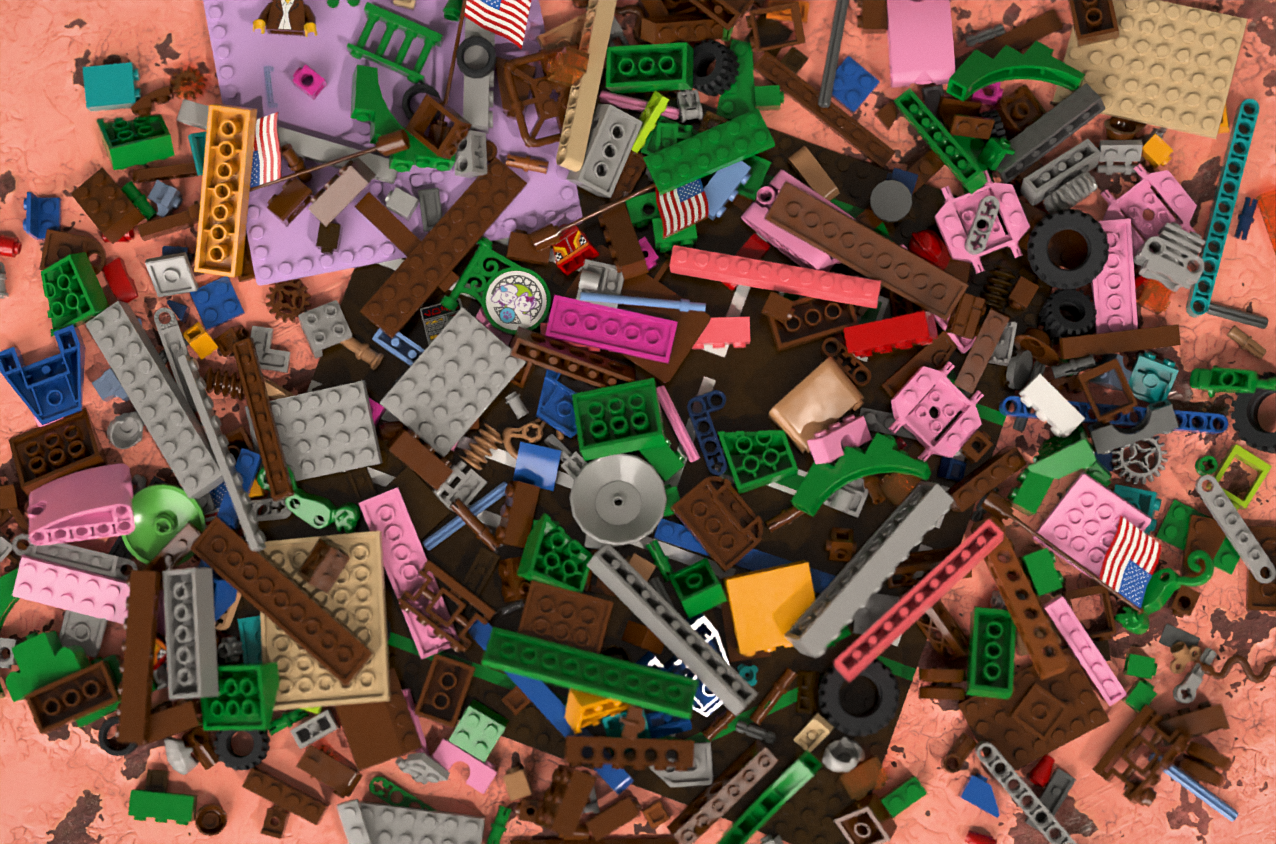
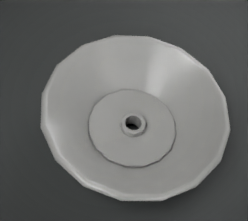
(614, 479)

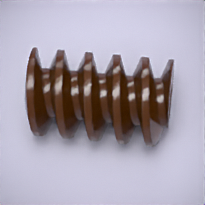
(224, 384)

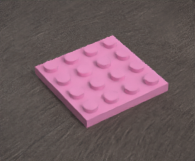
(1087, 522)

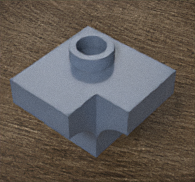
(166, 198)
(1109, 378)
(109, 387)

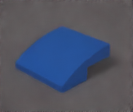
(537, 465)

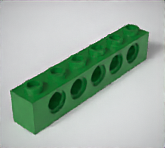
(940, 141)

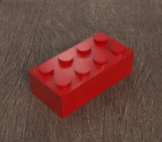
(891, 333)

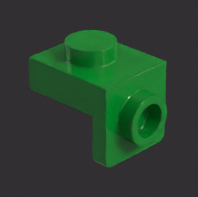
(995, 151)

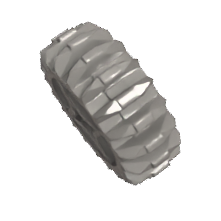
(1071, 193)
(1122, 464)

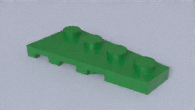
(741, 96)

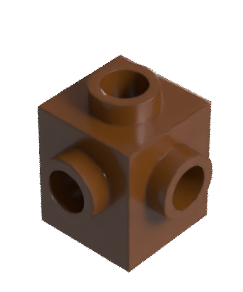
(841, 544)

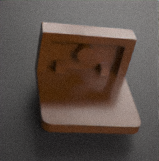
(513, 586)

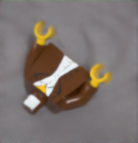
(286, 18)

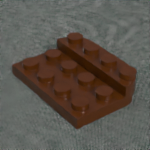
(719, 520)

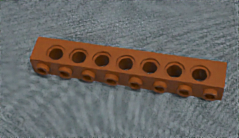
(1045, 665)

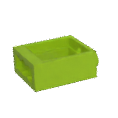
(1248, 459)

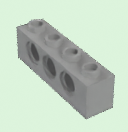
(1060, 171)

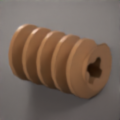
(482, 447)

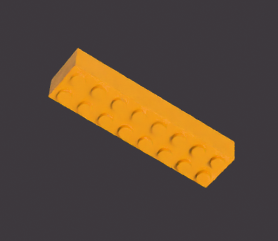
(225, 190)

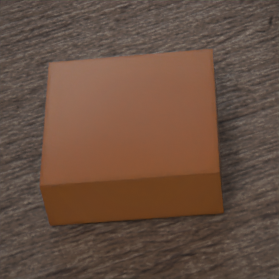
(656, 814)

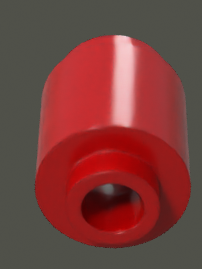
(9, 246)

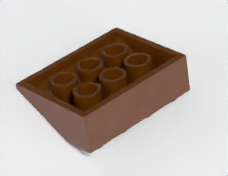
(56, 450)
(379, 729)

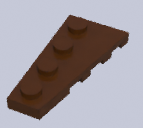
(930, 356)

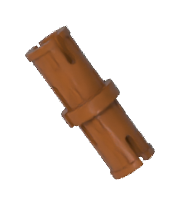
(527, 163)

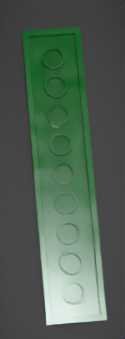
(590, 672)

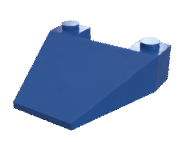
(52, 385)
(705, 700)

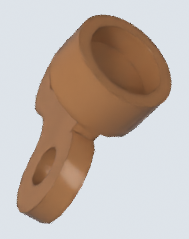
(1182, 656)

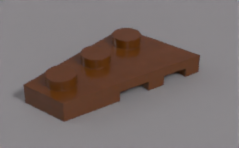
(1203, 535)

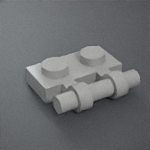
(1119, 151)
(466, 489)
(422, 768)

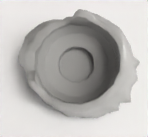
(125, 430)
(843, 755)
(179, 756)

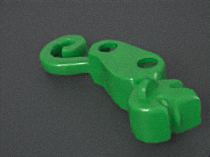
(1228, 380)
(313, 506)
(1160, 590)

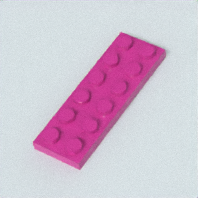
(611, 329)

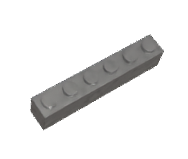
(1050, 131)

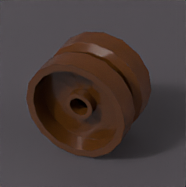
(941, 683)
(1204, 767)

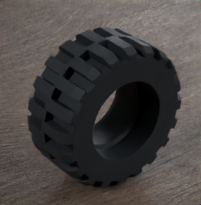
(1088, 228)
(1247, 421)
(860, 724)

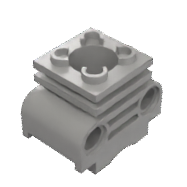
(1172, 254)

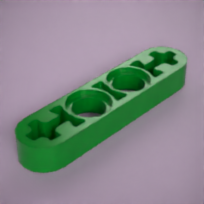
(407, 797)

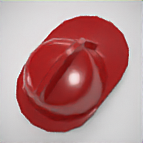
(930, 247)

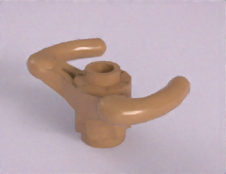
(531, 432)

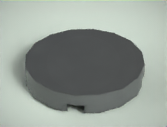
(890, 201)
(1019, 369)

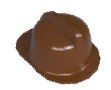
(1122, 128)
(1039, 345)

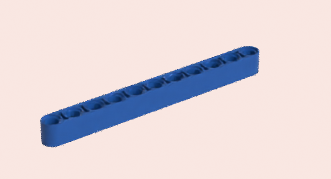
(1185, 417)
(555, 711)

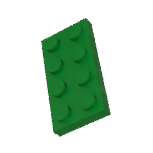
(1174, 532)

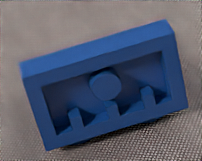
(41, 215)

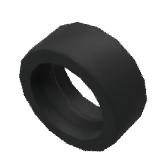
(474, 41)
(413, 90)
(106, 746)

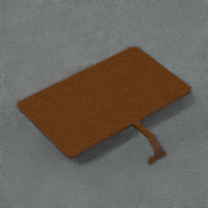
(689, 326)

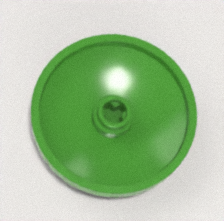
(158, 517)

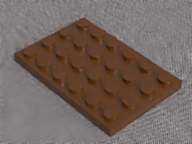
(992, 722)

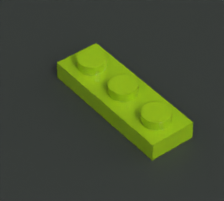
(649, 117)

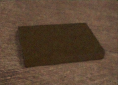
(421, 502)

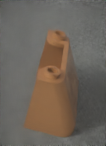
(815, 404)

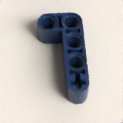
(710, 435)

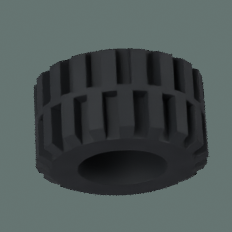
(724, 70)
(1076, 304)
(237, 762)

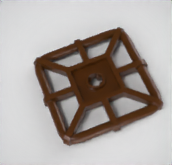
(540, 90)

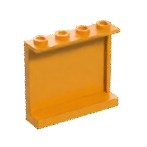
(768, 604)

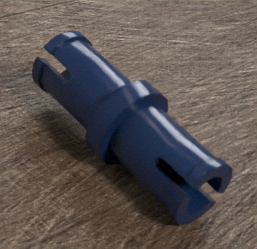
(1246, 218)

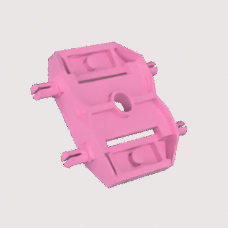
(1142, 198)
(966, 207)
(947, 400)

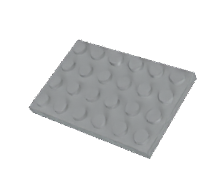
(452, 382)
(325, 431)

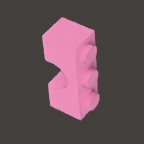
(827, 443)
(481, 772)

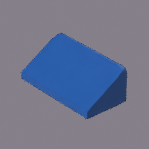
(665, 724)

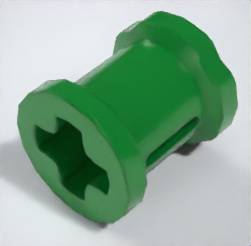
(1212, 463)

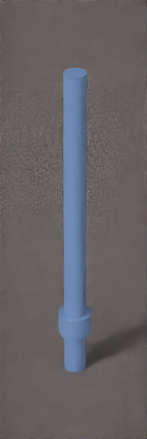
(683, 305)

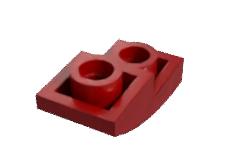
(119, 281)

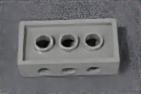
(606, 151)

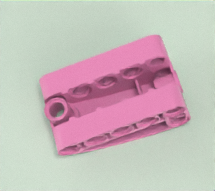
(920, 42)
(791, 246)
(82, 506)

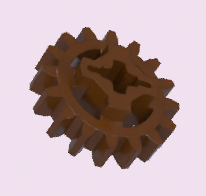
(295, 296)

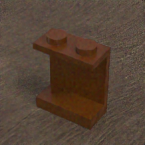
(962, 117)

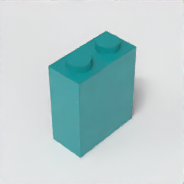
(111, 86)

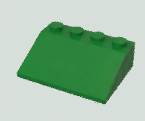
(619, 419)
(244, 698)

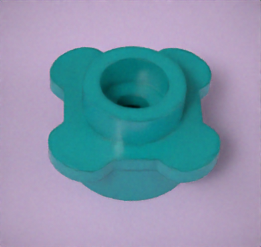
(752, 673)

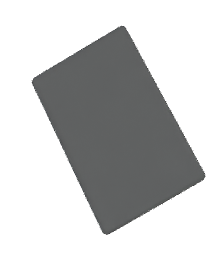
(1173, 635)

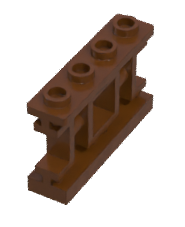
(456, 593)
(1129, 743)

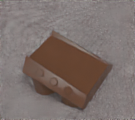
(1018, 111)

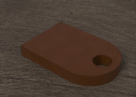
(61, 244)

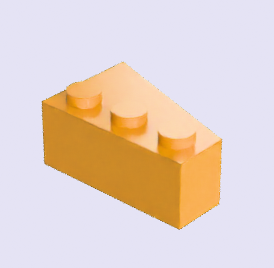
(588, 708)

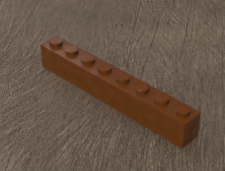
(138, 656)

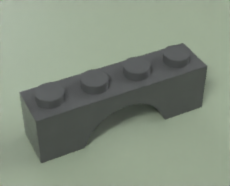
(1157, 420)

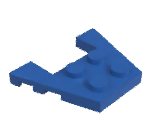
(557, 405)

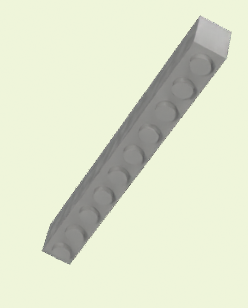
(672, 629)

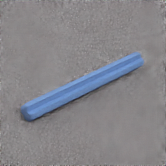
(457, 522)
(1200, 791)

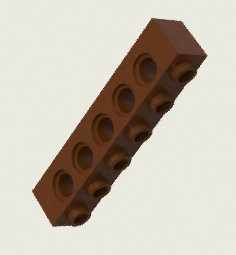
(569, 360)
(682, 748)
(722, 794)

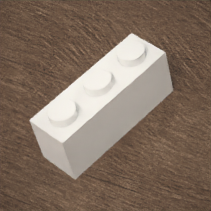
(1050, 406)

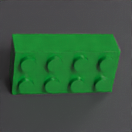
(649, 68)
(991, 653)

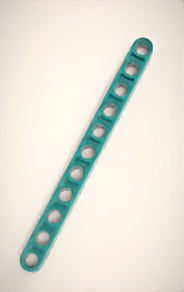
(1228, 200)

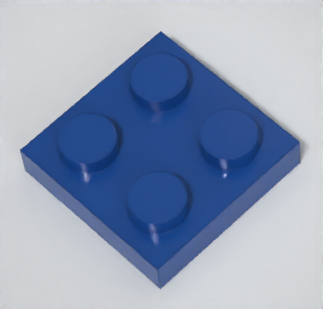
(853, 84)
(217, 303)

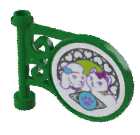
(510, 296)

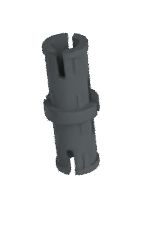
(1073, 366)

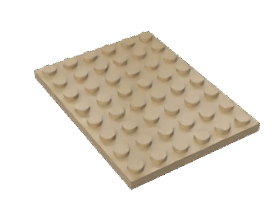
(1164, 68)
(354, 601)

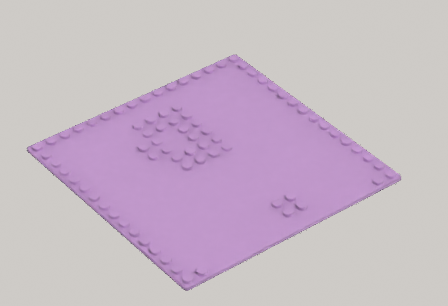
(240, 59)

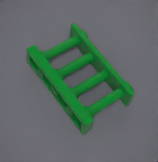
(393, 23)

